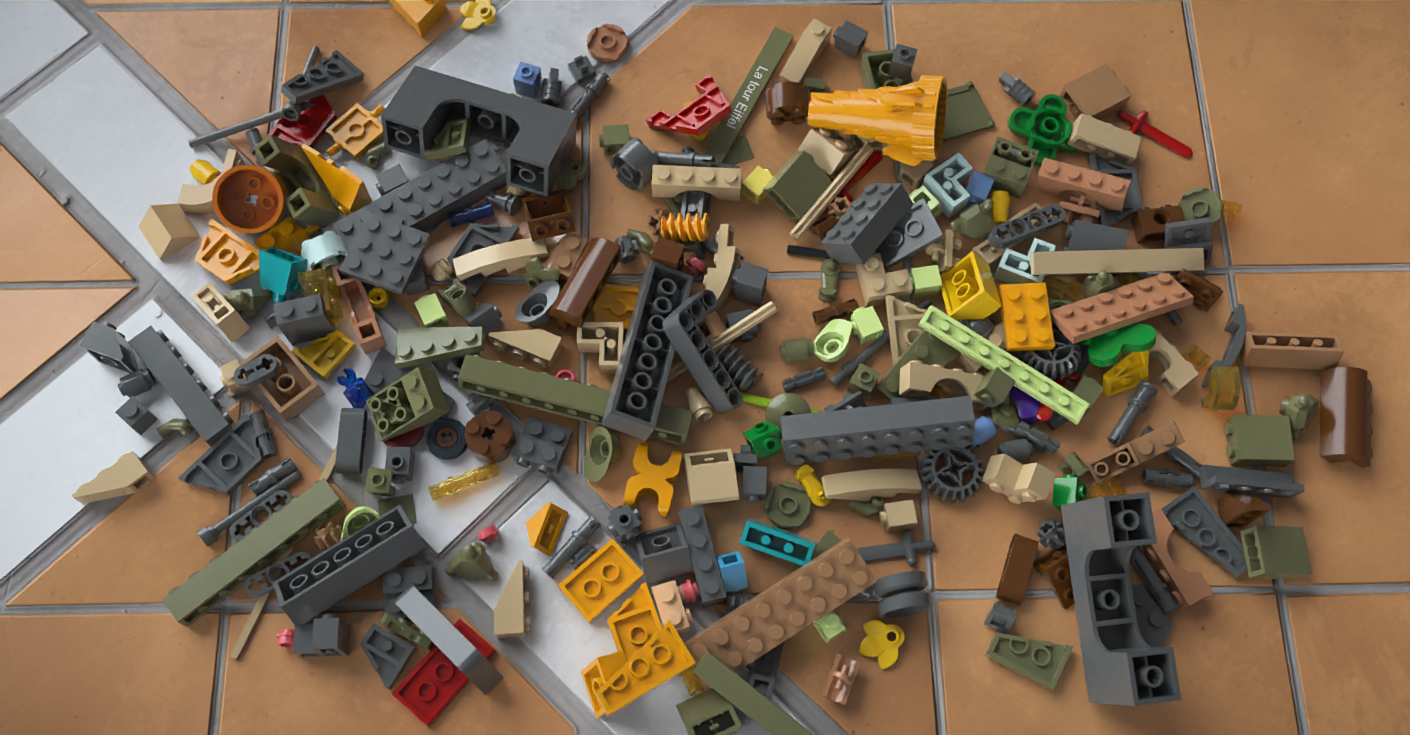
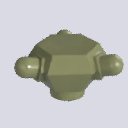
(974, 221)
(1099, 283)
(248, 300)
(1300, 412)
(472, 563)

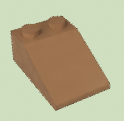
(563, 253)

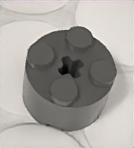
(634, 164)

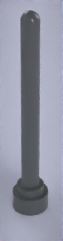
(290, 110)
(210, 533)

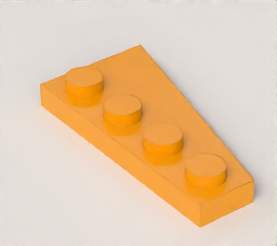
(650, 667)

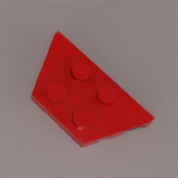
(309, 126)

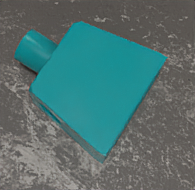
(280, 272)

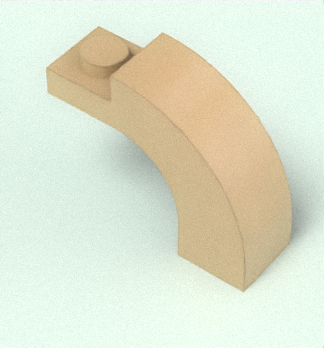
(198, 198)

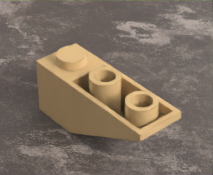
(534, 345)
(120, 479)
(510, 611)

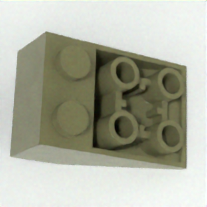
(407, 404)

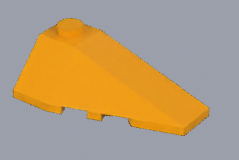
(344, 187)

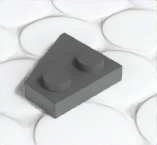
(386, 653)

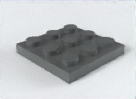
(385, 253)

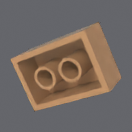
(292, 386)

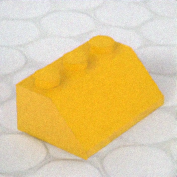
(969, 289)

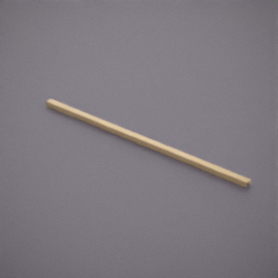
(239, 646)

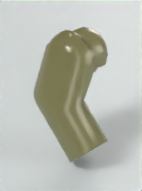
(374, 155)
(643, 238)
(181, 425)
(868, 508)

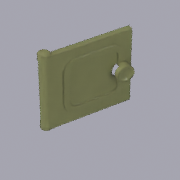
(965, 112)

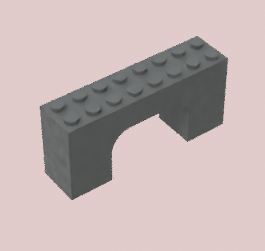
(537, 133)
(1115, 657)

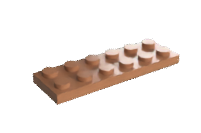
(1120, 307)

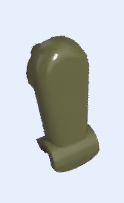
(829, 278)

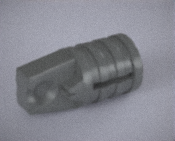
(551, 89)
(1017, 89)

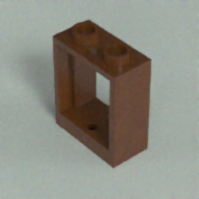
(540, 213)

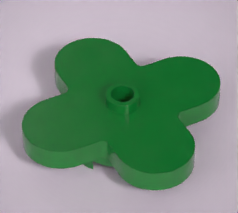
(1044, 128)
(1109, 347)

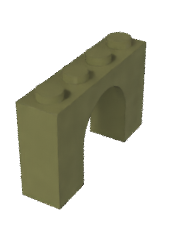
(311, 200)

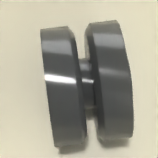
(902, 594)

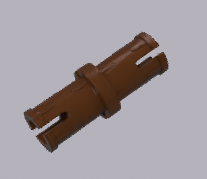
(835, 311)

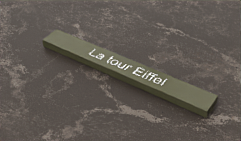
(748, 95)

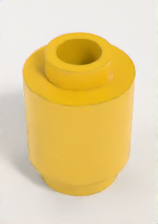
(204, 171)

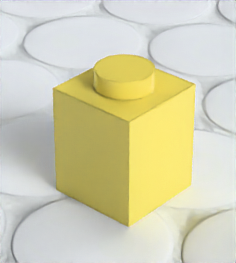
(754, 184)

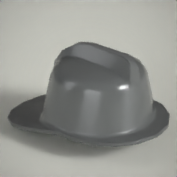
(537, 304)

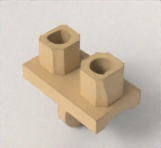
(943, 250)

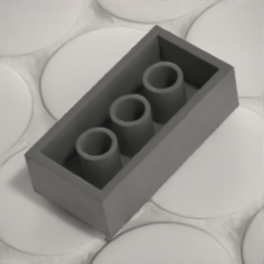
(867, 223)

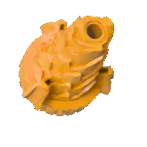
(904, 117)

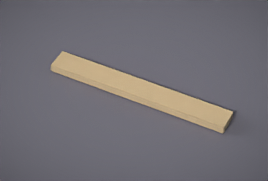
(1116, 261)

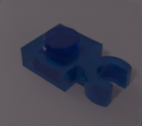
(356, 388)

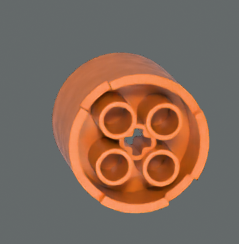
(233, 193)

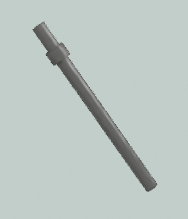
(275, 115)
(849, 368)

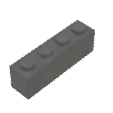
(702, 556)

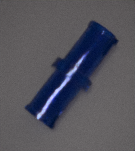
(471, 214)

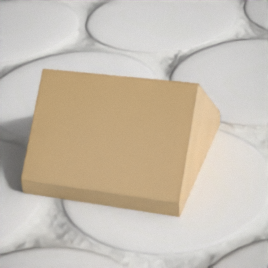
(167, 229)

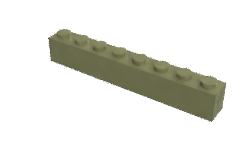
(253, 552)

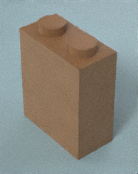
(1095, 94)

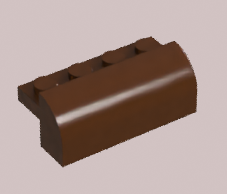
(586, 283)
(1345, 416)

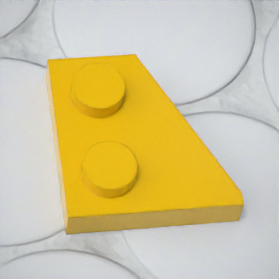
(326, 353)

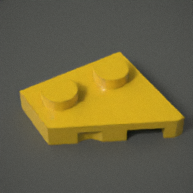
(1126, 373)

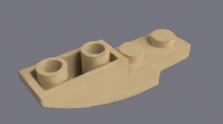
(726, 261)

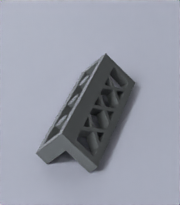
(693, 203)
(1249, 481)

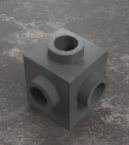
(628, 530)

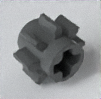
(629, 248)
(479, 403)
(1052, 534)

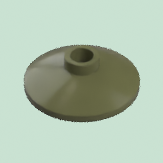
(784, 403)

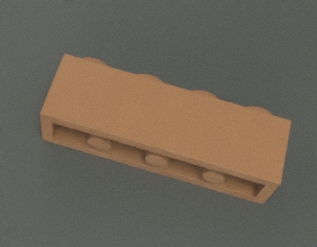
(1291, 350)

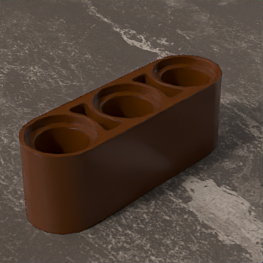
(1017, 569)

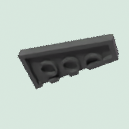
(324, 78)
(385, 372)
(1204, 528)

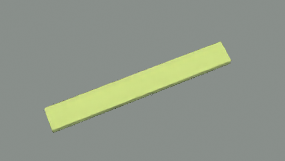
(992, 356)

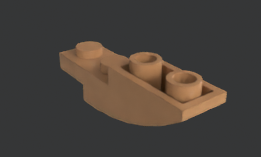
(1135, 452)

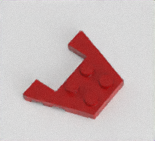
(698, 115)

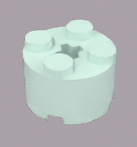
(324, 252)

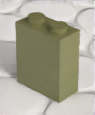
(797, 185)
(1259, 440)
(1276, 552)

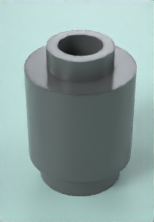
(136, 383)
(1016, 449)

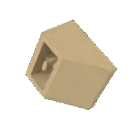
(829, 149)
(711, 476)

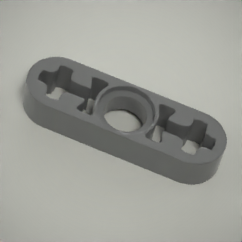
(272, 500)
(264, 589)

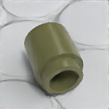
(797, 349)

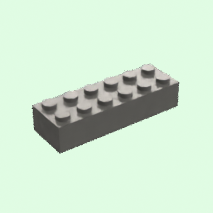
(347, 566)

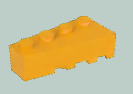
(420, 13)

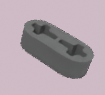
(256, 371)

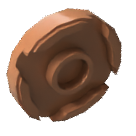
(607, 43)

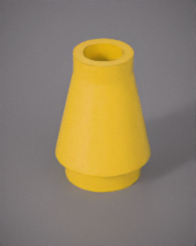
(1001, 206)

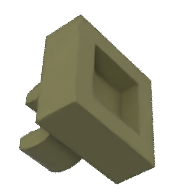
(814, 84)
(1075, 463)

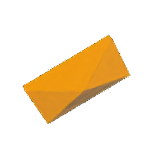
(545, 528)

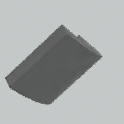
(1190, 235)

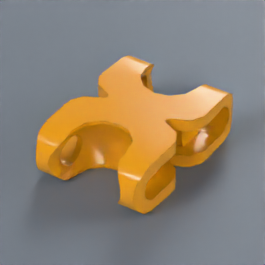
(653, 479)

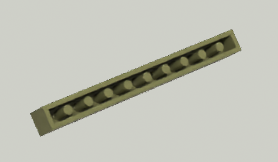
(558, 395)

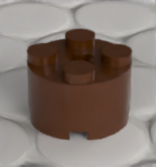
(787, 103)
(485, 425)

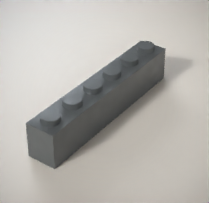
(181, 385)

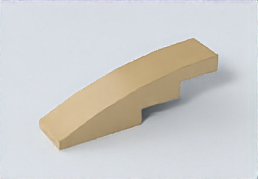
(991, 254)
(506, 255)
(873, 482)

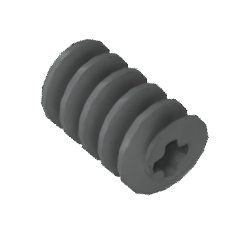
(738, 369)

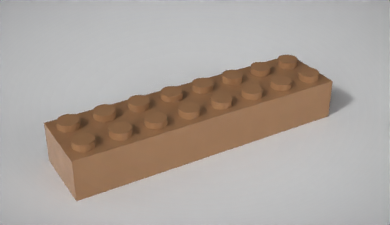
(784, 608)

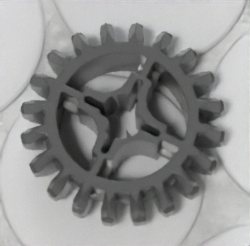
(1055, 362)
(957, 489)

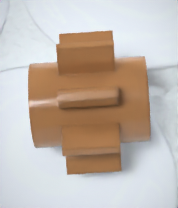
(839, 203)
(654, 221)
(328, 534)

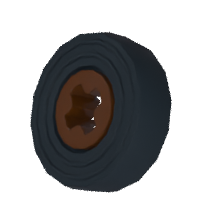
(442, 428)

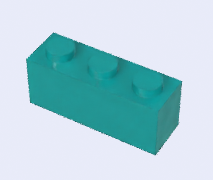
(778, 542)

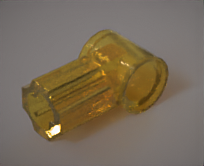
(1060, 289)

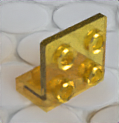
(321, 282)

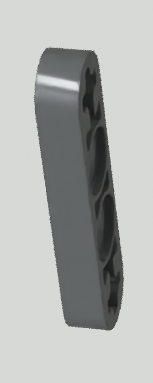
(1025, 224)

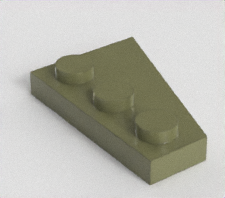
(1030, 658)

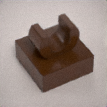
(823, 225)

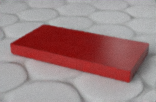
(437, 679)

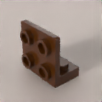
(1204, 292)
(1056, 568)

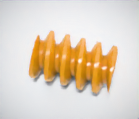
(685, 228)

